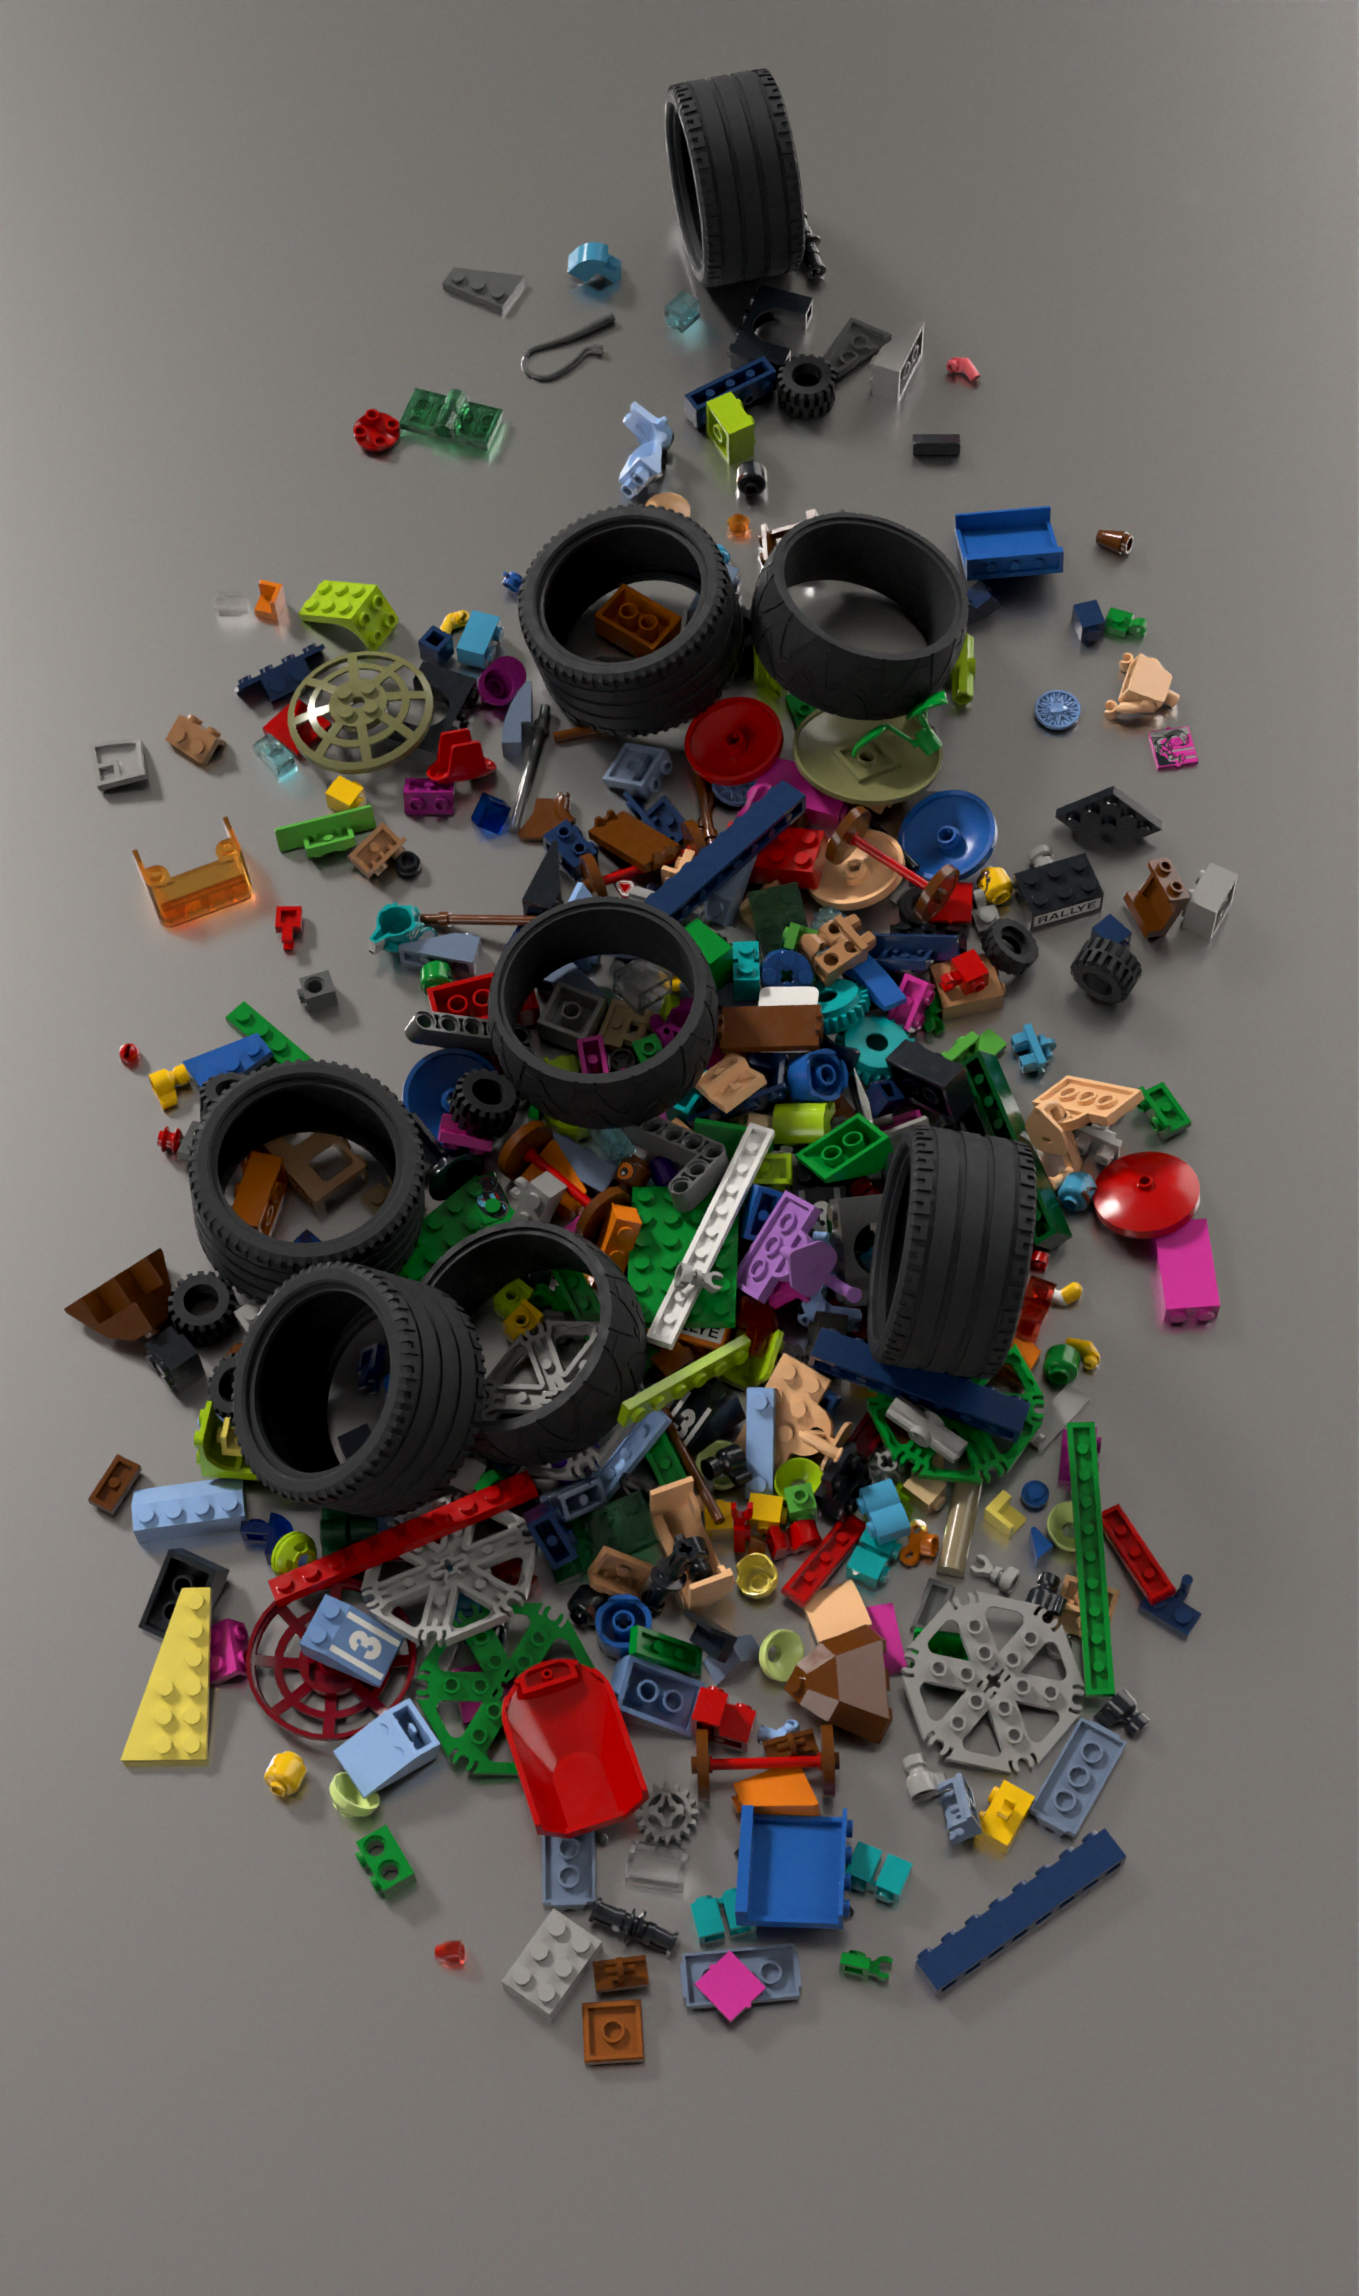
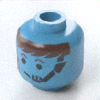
(1077, 1191)

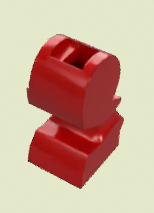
(798, 1537)

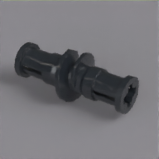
(811, 254)
(668, 1575)
(633, 1926)

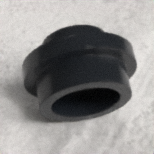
(405, 858)

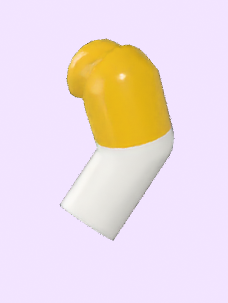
(1068, 1294)

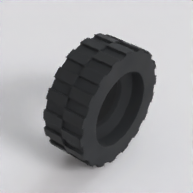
(1001, 955)

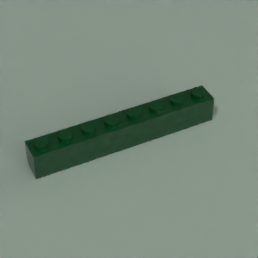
(1005, 1121)

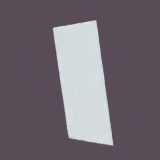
(865, 1105)

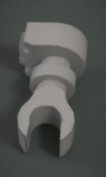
(685, 1275)
(1006, 1580)

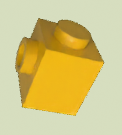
(345, 795)
(767, 1512)
(720, 1532)

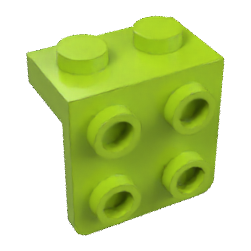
(754, 1370)

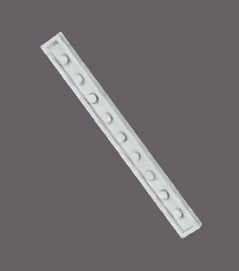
(712, 1233)

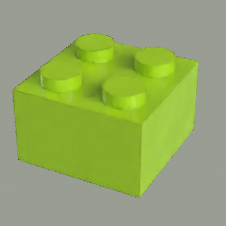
(730, 427)

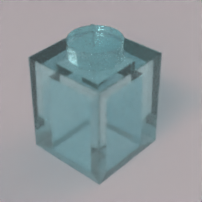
(682, 311)

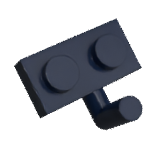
(1173, 1611)

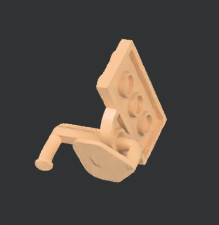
(1071, 1106)
(799, 1411)

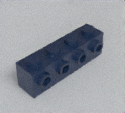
(745, 383)

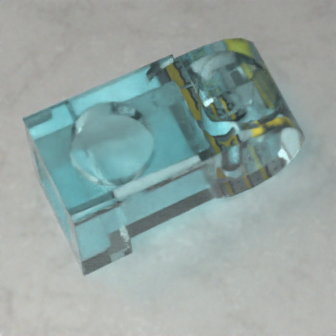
(275, 757)

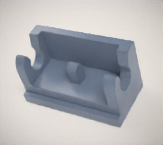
(960, 1809)

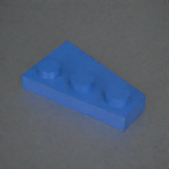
(237, 1057)

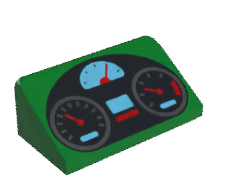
(491, 1189)

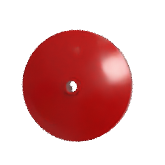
(734, 741)
(1146, 1195)

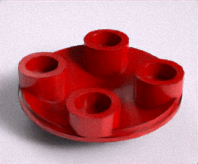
(376, 430)

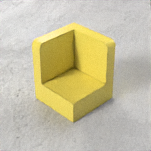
(1003, 1515)

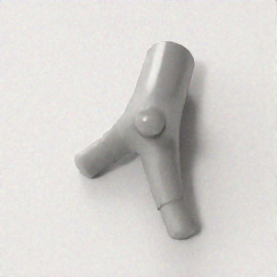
(897, 895)

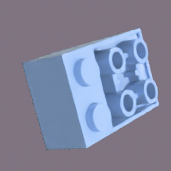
(388, 1748)

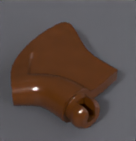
(546, 816)

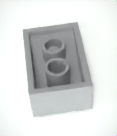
(896, 363)

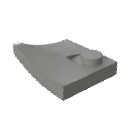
(118, 762)

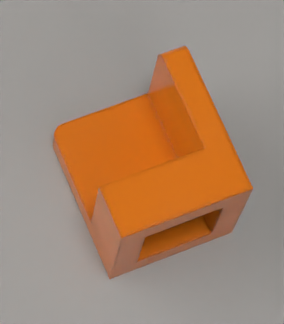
(270, 601)

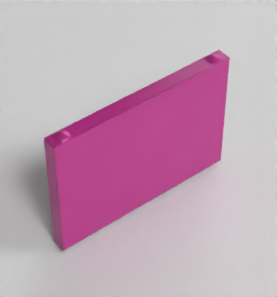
(885, 1624)

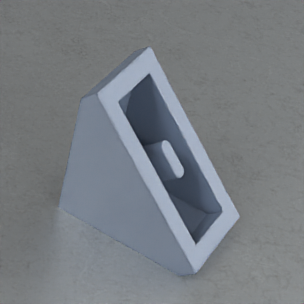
(742, 1657)

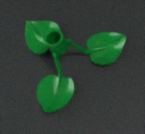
(925, 737)

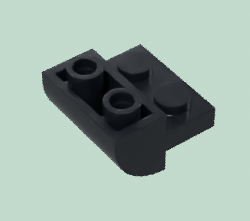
(842, 1483)

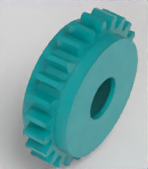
(842, 1004)
(875, 1034)

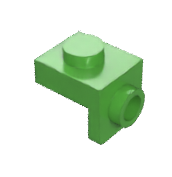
(793, 933)
(800, 1502)

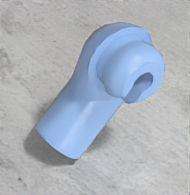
(767, 1733)

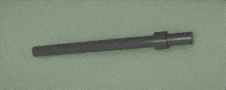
(539, 728)

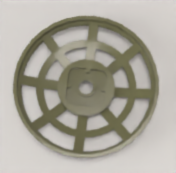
(363, 718)

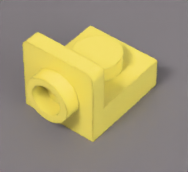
(227, 1439)

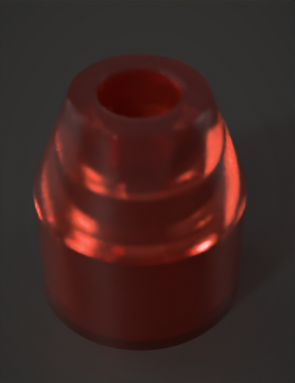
(450, 1952)

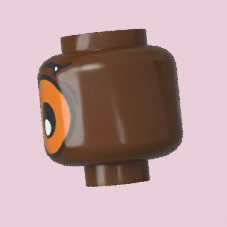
(632, 1173)

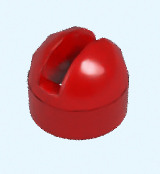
(134, 1054)

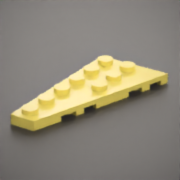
(175, 1705)

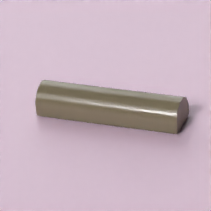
(959, 1527)

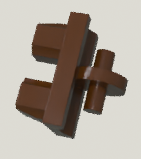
(792, 1744)
(620, 1973)

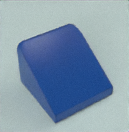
(1040, 1546)

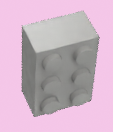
(552, 1965)

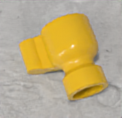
(164, 1084)

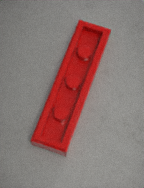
(1136, 1555)
(823, 1561)

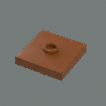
(613, 2032)

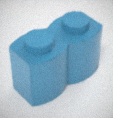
(884, 1512)

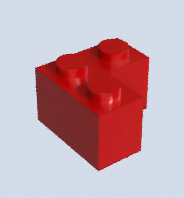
(726, 1723)

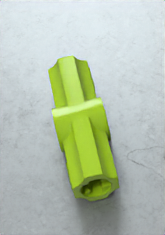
(964, 673)

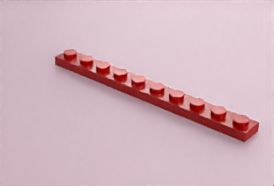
(402, 1538)

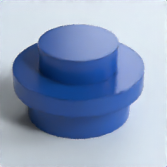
(1035, 1493)

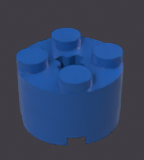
(785, 959)
(817, 1076)
(610, 1617)

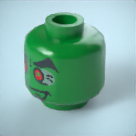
(435, 974)

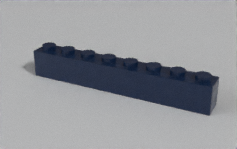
(729, 852)
(933, 1391)
(1019, 1912)

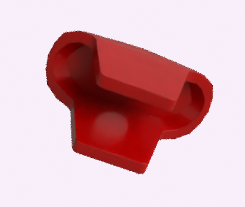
(459, 759)

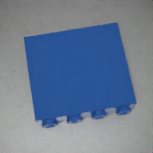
(1008, 543)
(793, 1870)

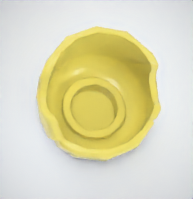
(756, 1575)

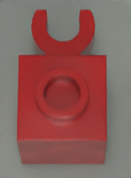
(967, 972)

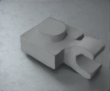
(983, 915)

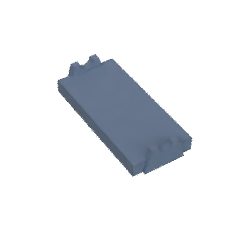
(1077, 1778)
(569, 1872)
(772, 1965)

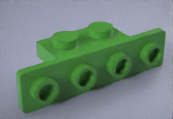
(327, 832)
(971, 1043)

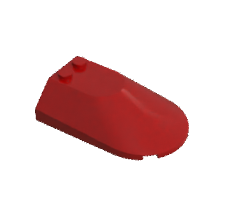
(571, 1749)

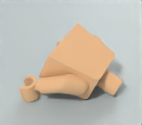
(1143, 688)

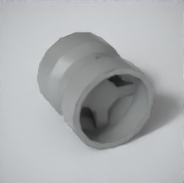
(1041, 855)

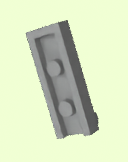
(1057, 1414)

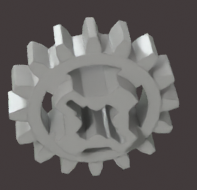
(678, 1814)

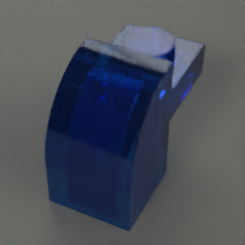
(262, 1532)

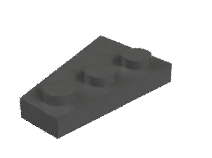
(484, 287)
(854, 345)

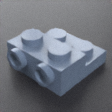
(639, 769)

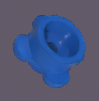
(512, 581)

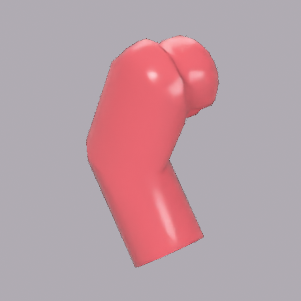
(963, 365)

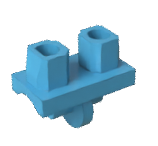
(1036, 1050)

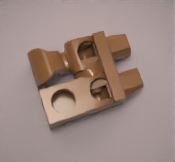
(844, 945)

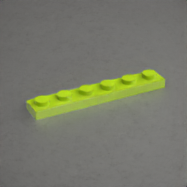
(684, 1380)

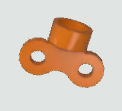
(919, 1544)

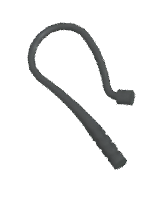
(597, 349)

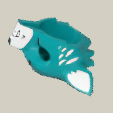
(398, 926)

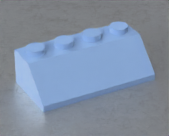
(188, 1509)

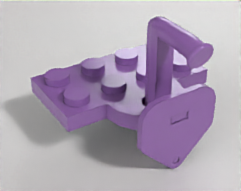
(788, 1254)

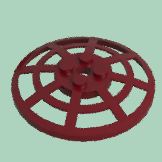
(316, 1675)

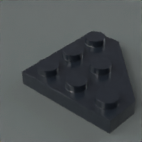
(1109, 813)

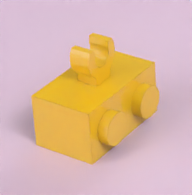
(1004, 1815)

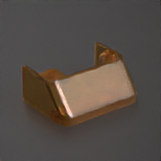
(200, 889)

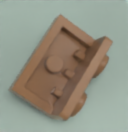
(194, 739)
(376, 850)
(618, 1573)

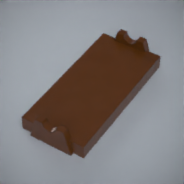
(633, 841)
(770, 1028)

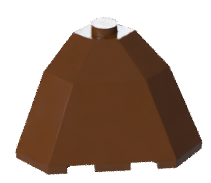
(129, 1302)
(846, 1683)

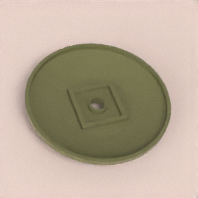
(895, 768)

